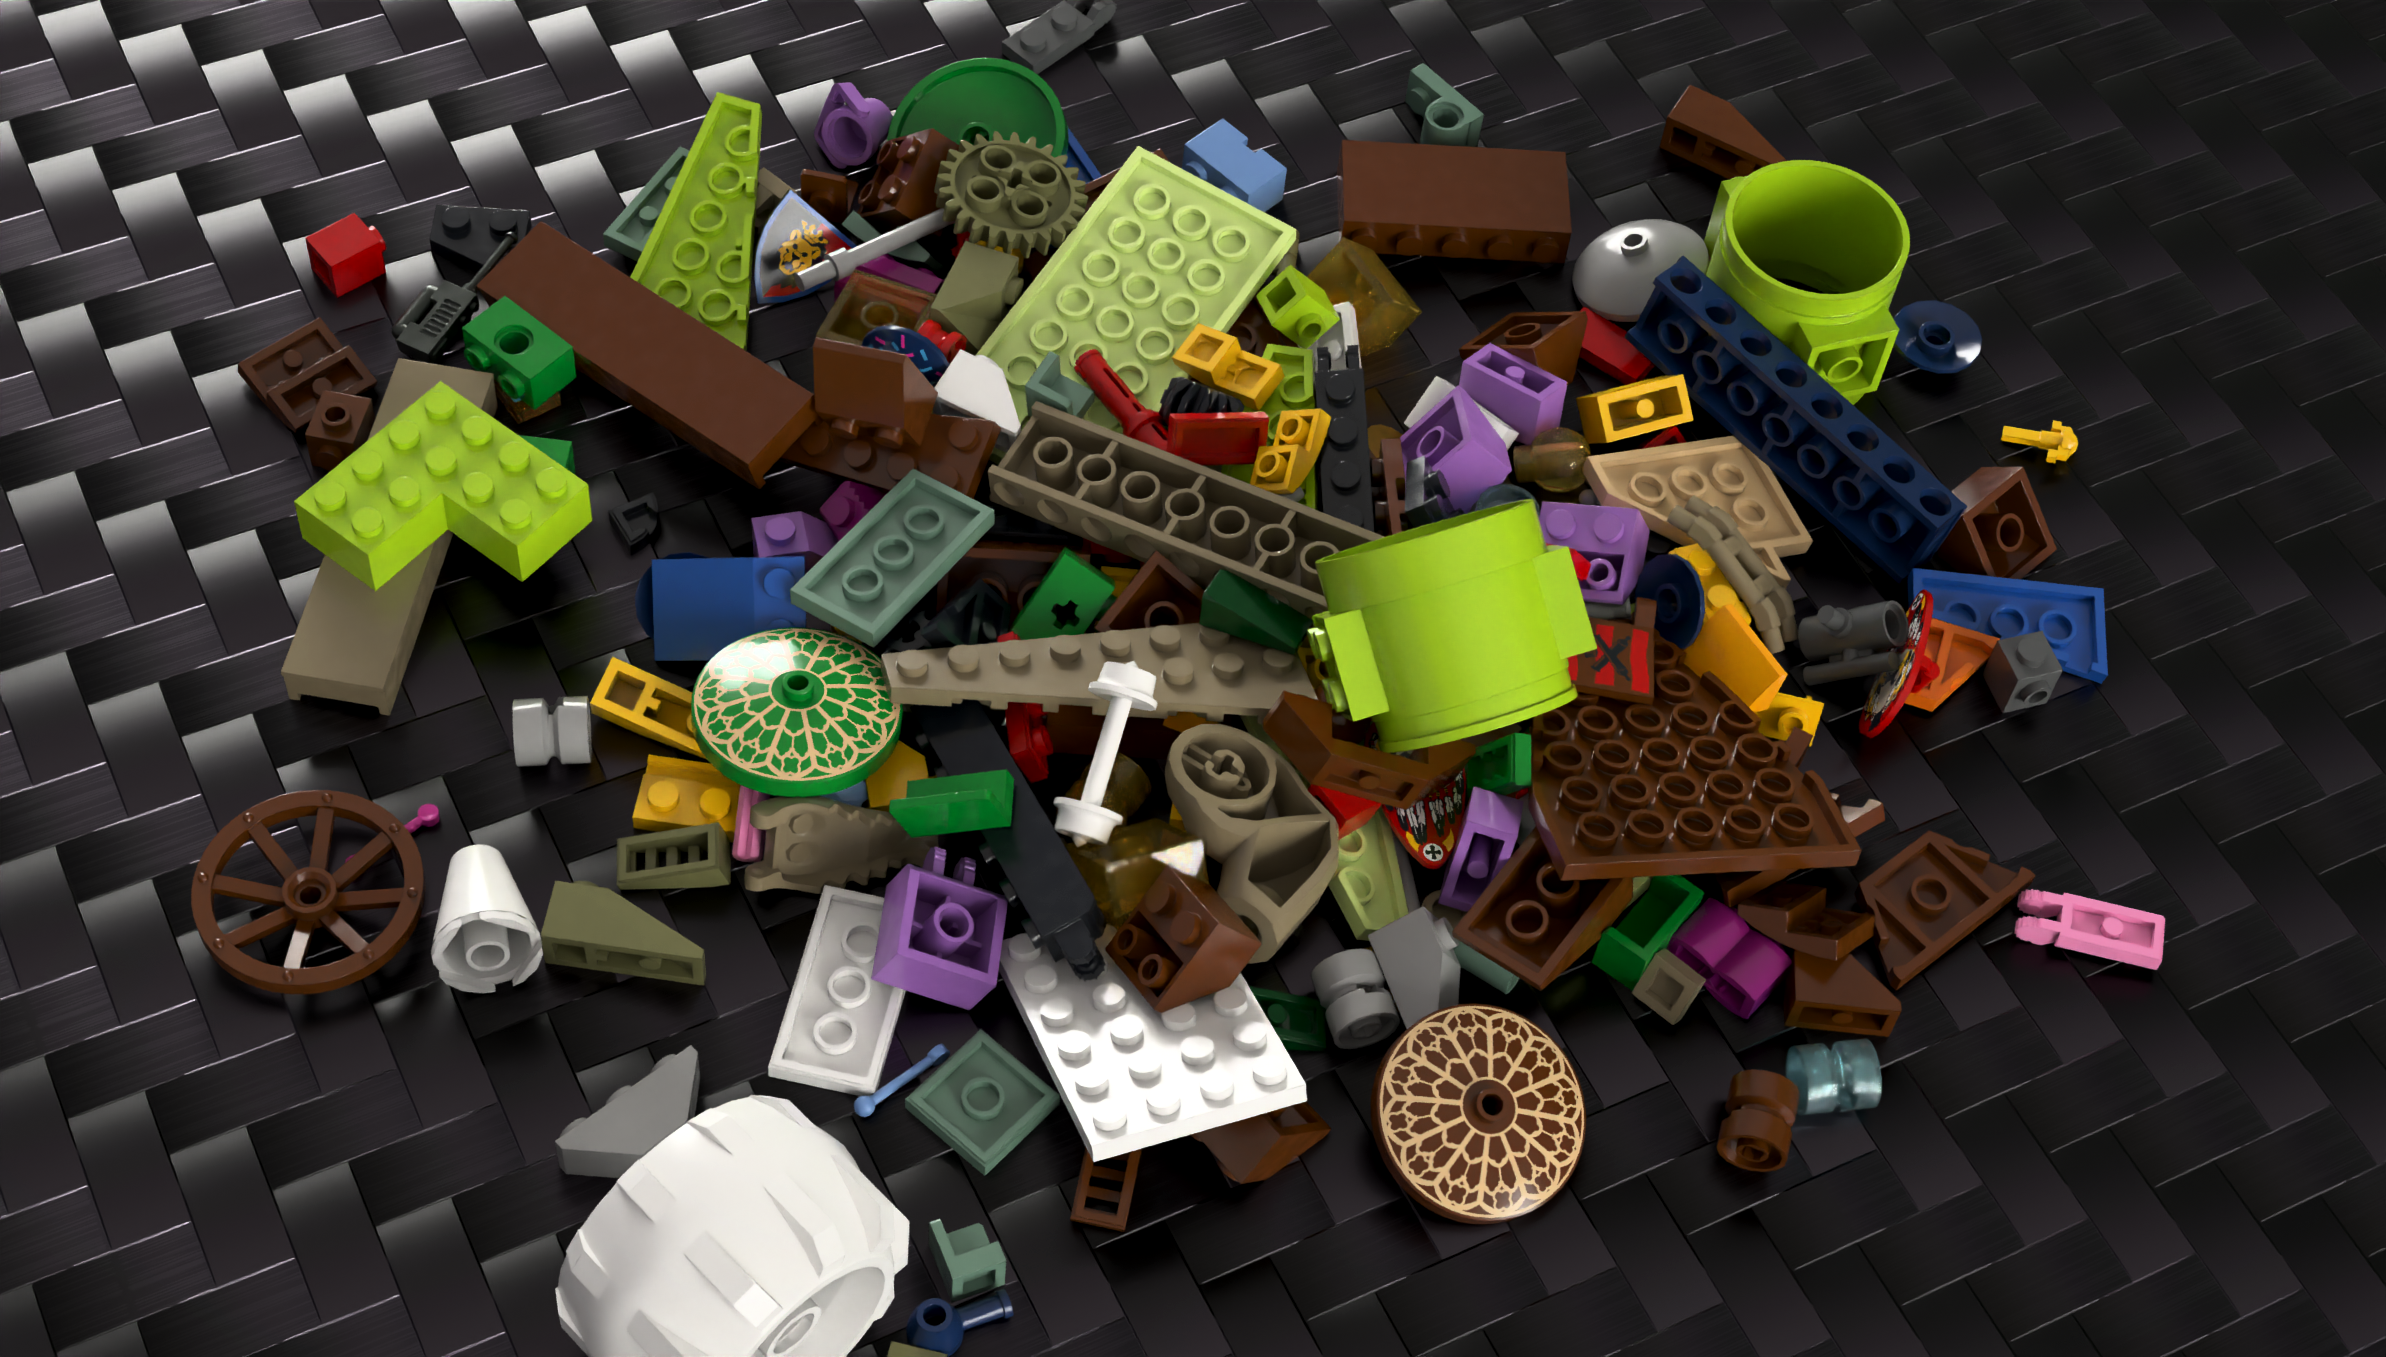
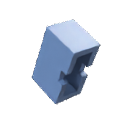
(1226, 162)

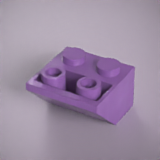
(1606, 537)

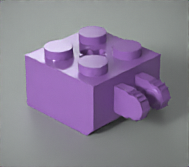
(940, 933)

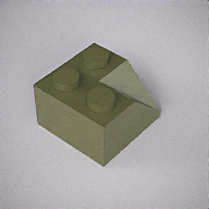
(977, 294)

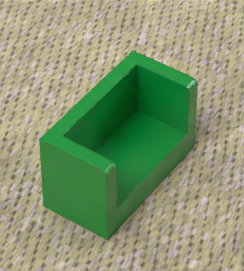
(1647, 928)

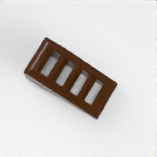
(1123, 1198)

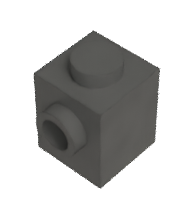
(2022, 671)

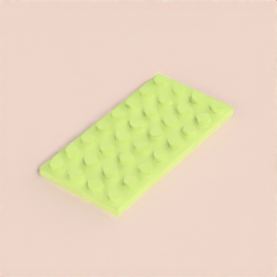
(1137, 281)

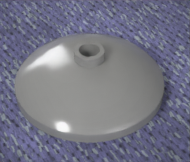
(1620, 265)

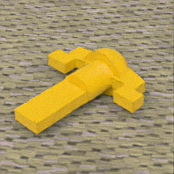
(2059, 442)

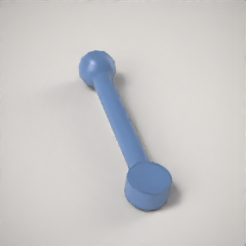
(865, 1105)

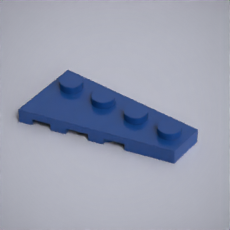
(2008, 607)

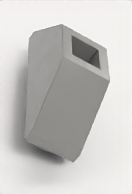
(632, 1119)

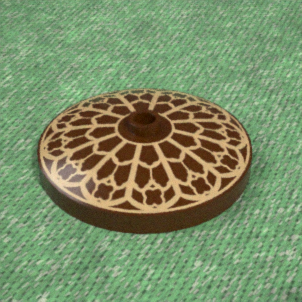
(1443, 1141)

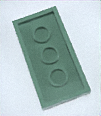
(892, 557)

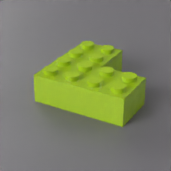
(437, 472)

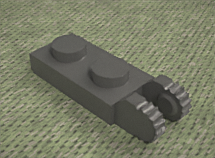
(1057, 33)

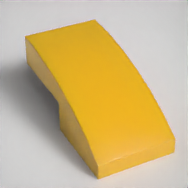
(1222, 365)

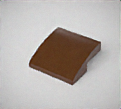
(298, 369)
(1799, 919)

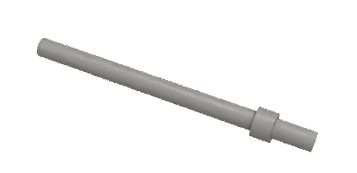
(843, 262)

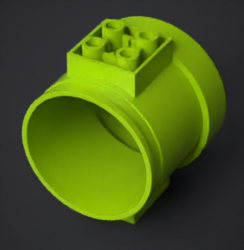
(1824, 231)
(1451, 627)

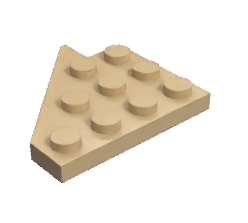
(1718, 473)

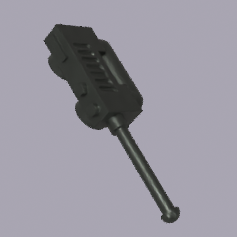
(442, 312)

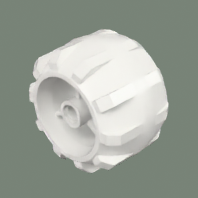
(735, 1244)

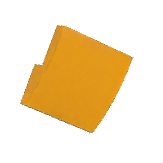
(1737, 658)

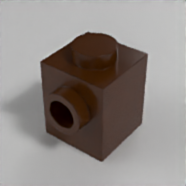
(338, 428)

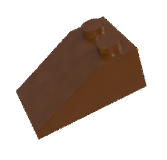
(1537, 921)

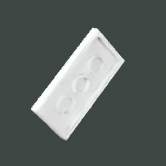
(836, 1015)

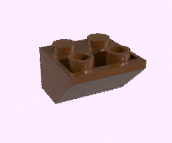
(905, 181)
(1181, 942)

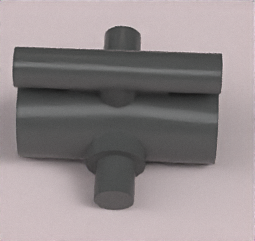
(1852, 641)

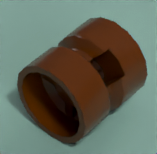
(1759, 1120)

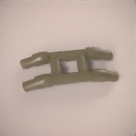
(1765, 598)

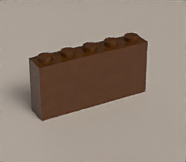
(1454, 201)

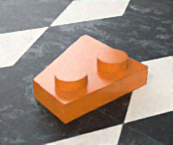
(1958, 654)

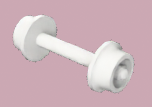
(1125, 689)

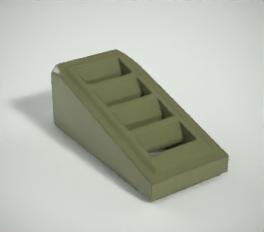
(694, 874)

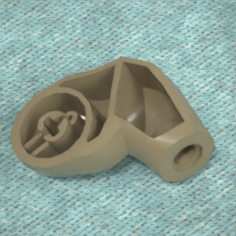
(1256, 822)

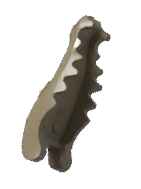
(828, 844)

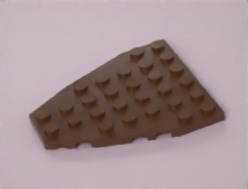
(1676, 785)

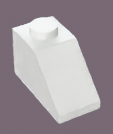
(978, 390)

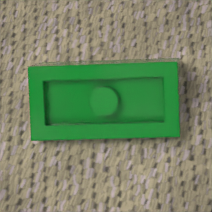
(955, 803)

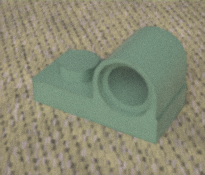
(1446, 113)

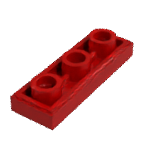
(1026, 733)

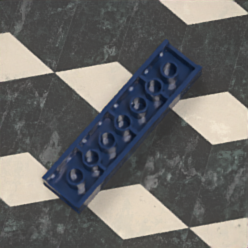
(1795, 421)

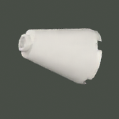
(483, 925)

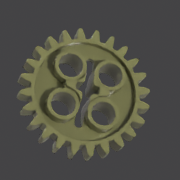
(1010, 194)

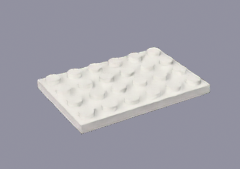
(1141, 1072)

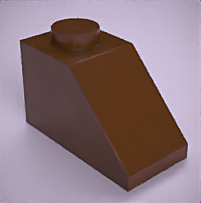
(1837, 996)

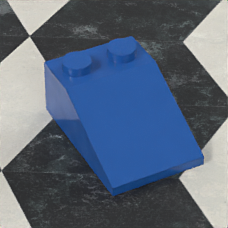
(716, 601)

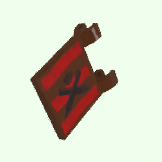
(1623, 658)

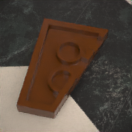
(1389, 475)

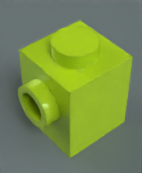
(1297, 307)

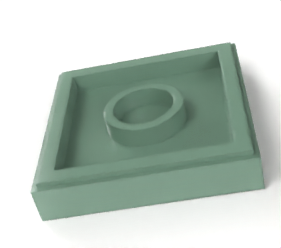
(982, 1102)

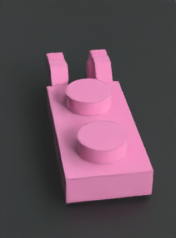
(2092, 927)

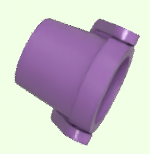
(851, 131)

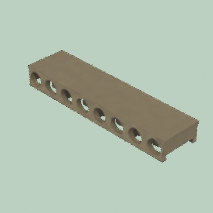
(1154, 500)
(359, 639)

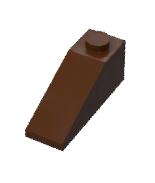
(1715, 136)

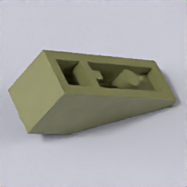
(607, 933)

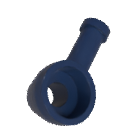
(949, 1335)

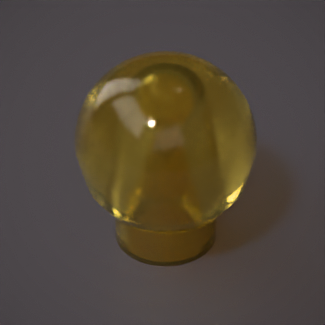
(1553, 460)

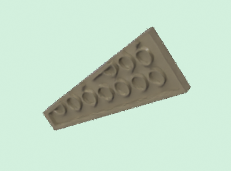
(1193, 666)

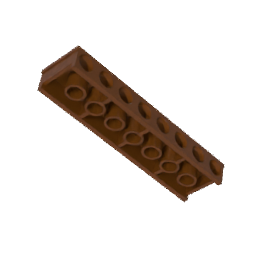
(655, 354)

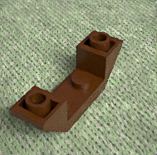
(1304, 735)

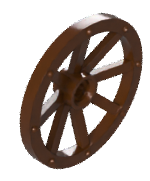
(308, 886)

